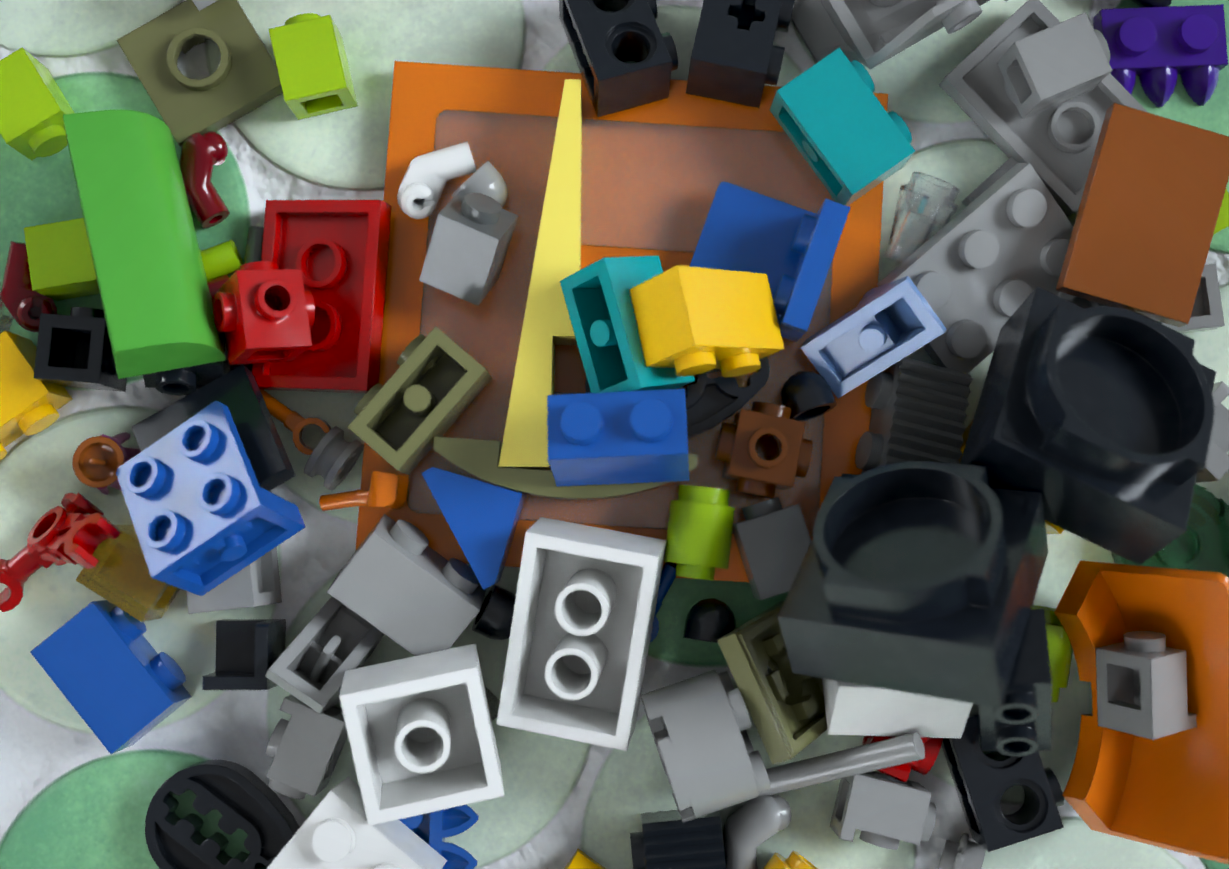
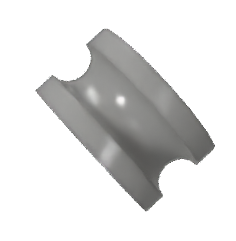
(333, 458)

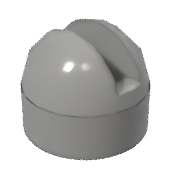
(487, 182)

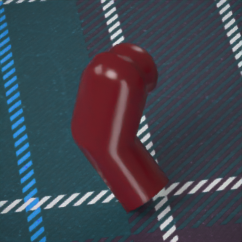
(196, 166)
(17, 290)

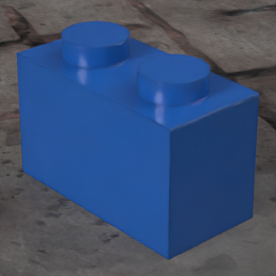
(618, 437)
(112, 674)

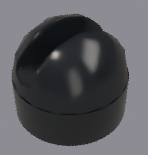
(807, 396)
(495, 614)
(709, 620)

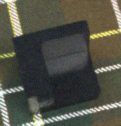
(246, 653)

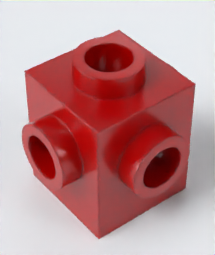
(264, 314)

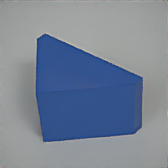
(480, 519)

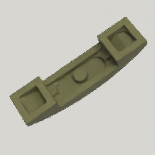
(483, 457)

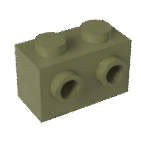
(419, 400)

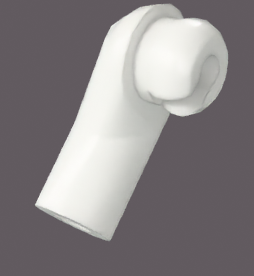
(428, 176)

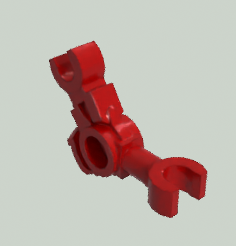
(56, 538)

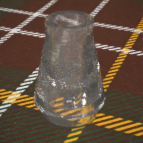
(920, 212)

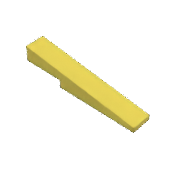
(546, 312)

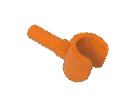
(293, 421)
(385, 491)

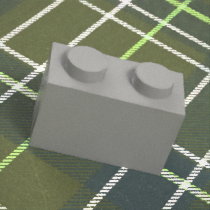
(409, 588)

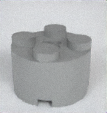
(703, 744)

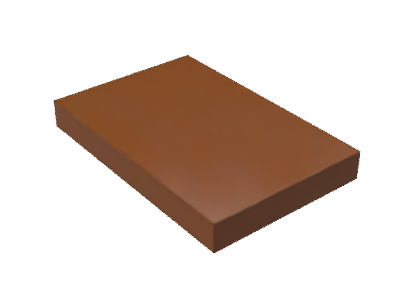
(1147, 215)

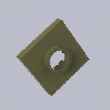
(238, 86)
(782, 704)

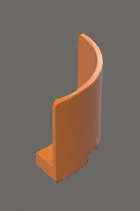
(1169, 787)

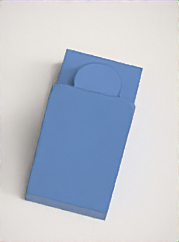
(873, 336)

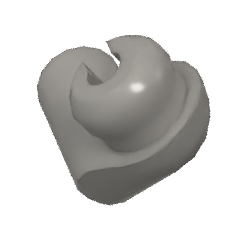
(751, 827)

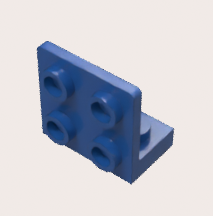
(773, 239)
(202, 504)

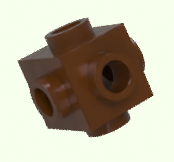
(752, 473)

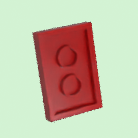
(345, 268)

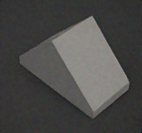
(322, 652)

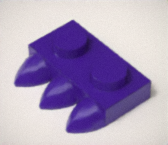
(1166, 43)

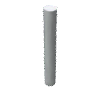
(845, 763)

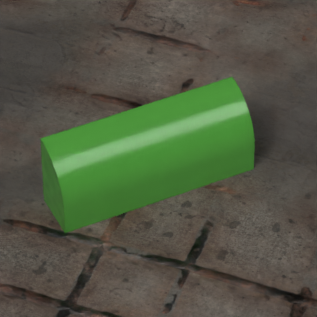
(142, 242)

